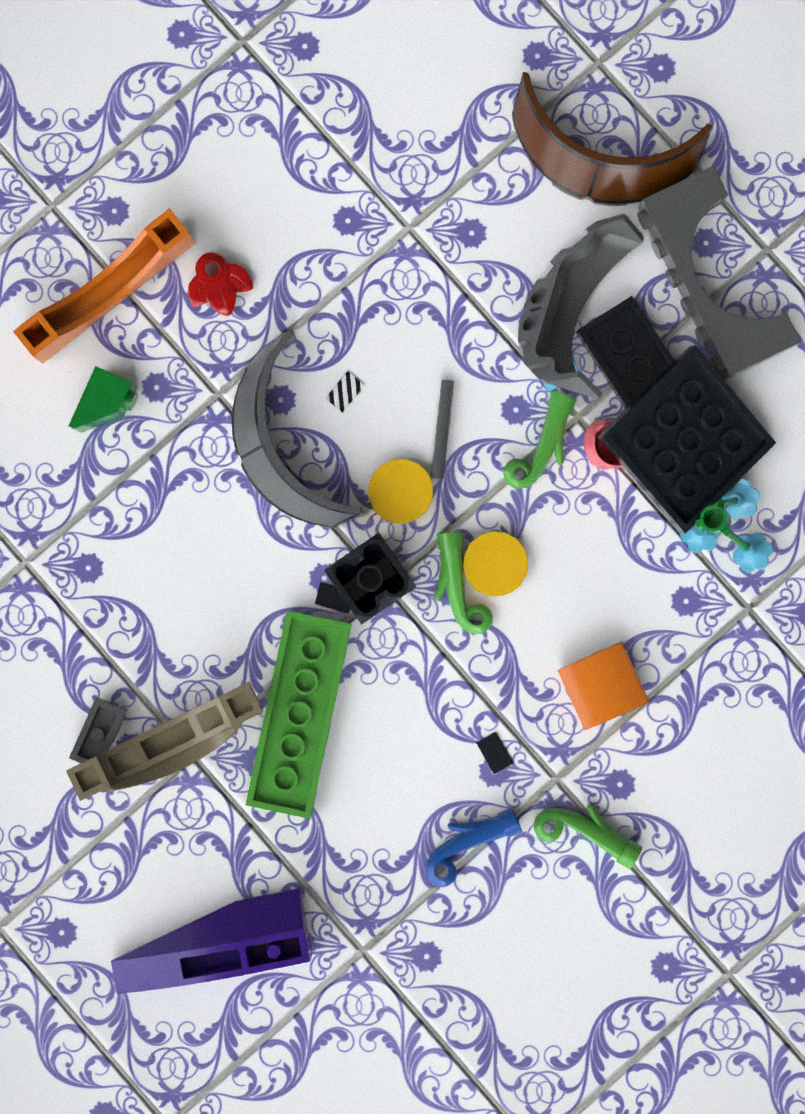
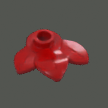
(220, 288)

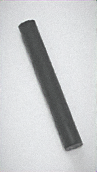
(442, 429)

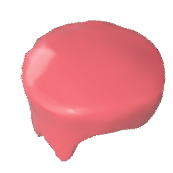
(596, 451)

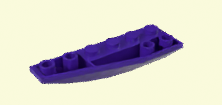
(224, 944)

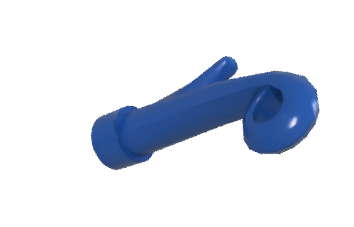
(472, 835)

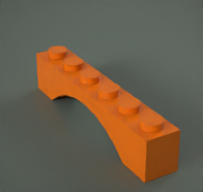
(144, 258)

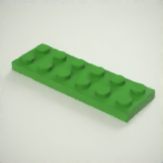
(298, 714)

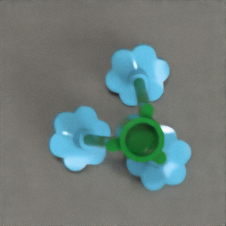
(715, 520)

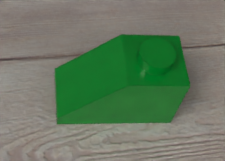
(103, 400)

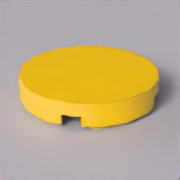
(400, 491)
(495, 564)

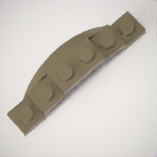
(167, 745)

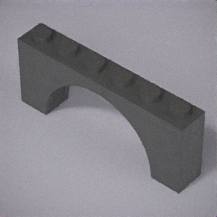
(731, 340)

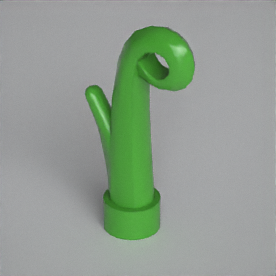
(550, 441)
(452, 578)
(595, 830)

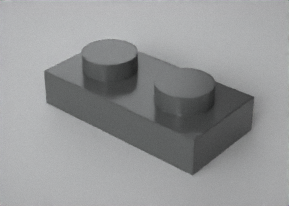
(98, 730)

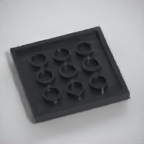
(687, 439)

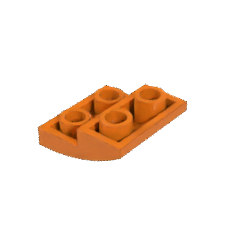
(603, 685)

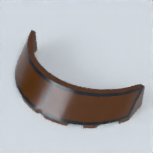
(596, 175)

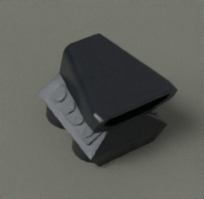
(370, 578)

